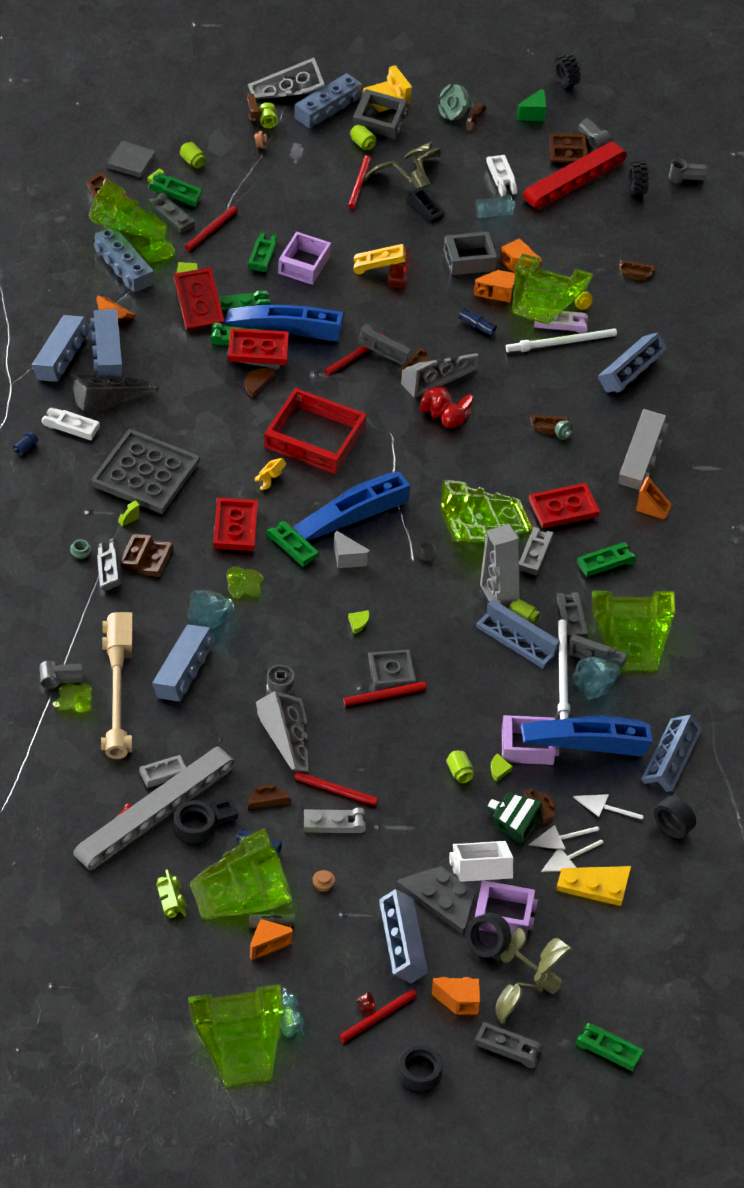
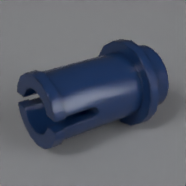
(29, 440)

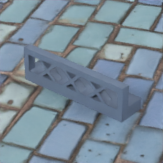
(522, 632)
(676, 752)

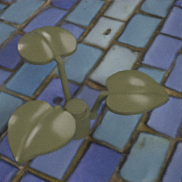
(418, 176)
(544, 977)

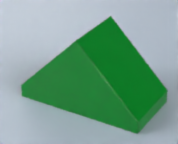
(533, 107)

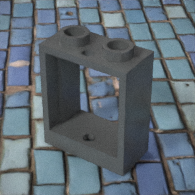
(377, 126)
(470, 264)

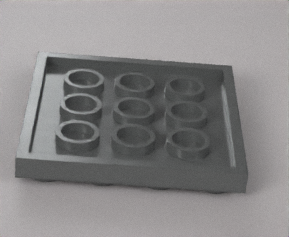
(145, 471)

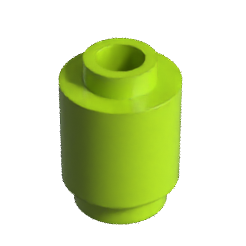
(363, 137)
(192, 155)
(525, 610)
(460, 766)

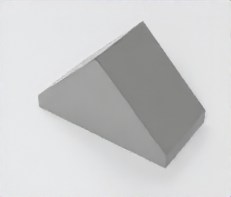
(349, 553)

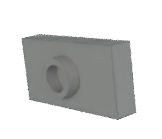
(161, 771)

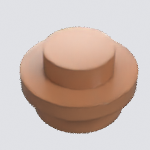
(261, 140)
(323, 880)

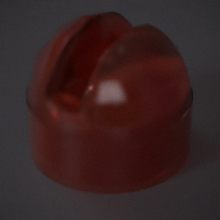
(366, 1002)

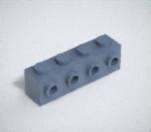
(328, 100)
(124, 259)
(107, 343)
(60, 348)
(632, 363)
(183, 663)
(403, 936)

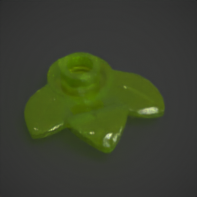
(157, 251)
(246, 583)
(74, 697)

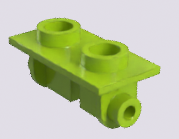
(175, 902)

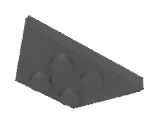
(440, 894)

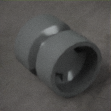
(280, 679)

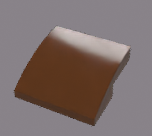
(567, 147)
(146, 555)

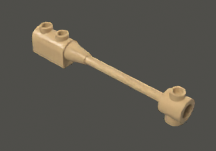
(118, 646)

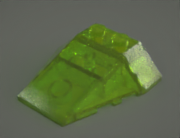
(117, 211)
(542, 293)
(473, 512)
(635, 626)
(243, 880)
(240, 1032)

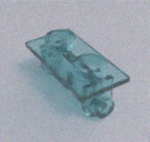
(494, 207)
(292, 1021)

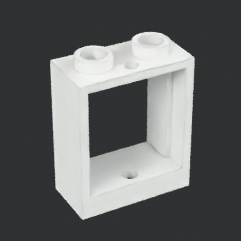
(482, 861)

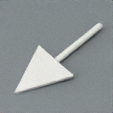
(596, 804)
(551, 838)
(561, 860)

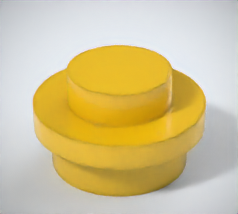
(584, 301)

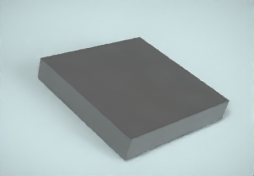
(131, 159)
(391, 669)

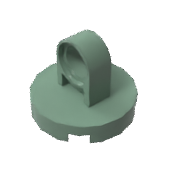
(454, 102)

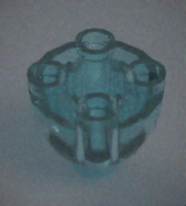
(209, 608)
(595, 676)

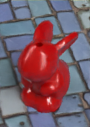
(439, 403)

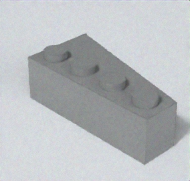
(643, 449)
(501, 565)

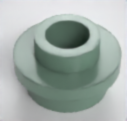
(564, 429)
(80, 549)

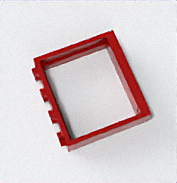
(306, 452)

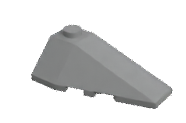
(291, 81)
(435, 373)
(285, 721)

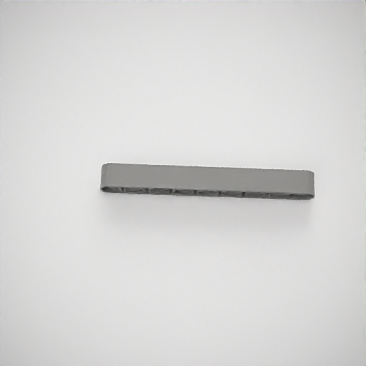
(153, 808)

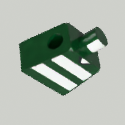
(516, 815)

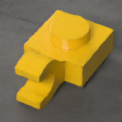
(271, 470)

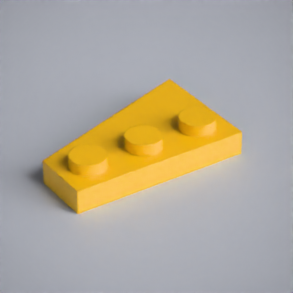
(595, 883)

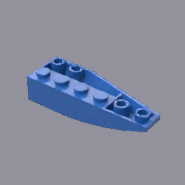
(293, 319)
(356, 504)
(592, 734)

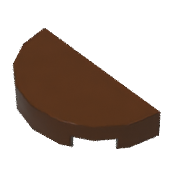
(254, 111)
(475, 115)
(636, 271)
(418, 357)
(257, 380)
(546, 424)
(268, 796)
(547, 803)

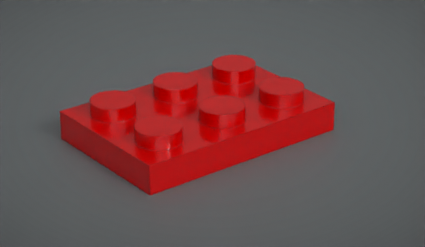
(198, 298)
(258, 346)
(564, 505)
(235, 524)

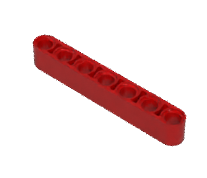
(574, 175)

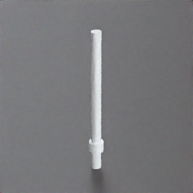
(526, 345)
(563, 706)

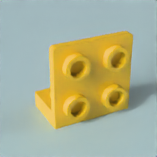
(394, 86)

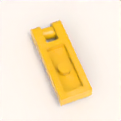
(379, 258)

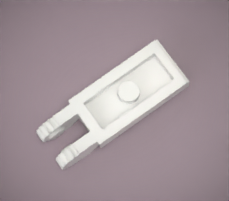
(502, 174)
(71, 423)

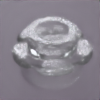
(296, 151)

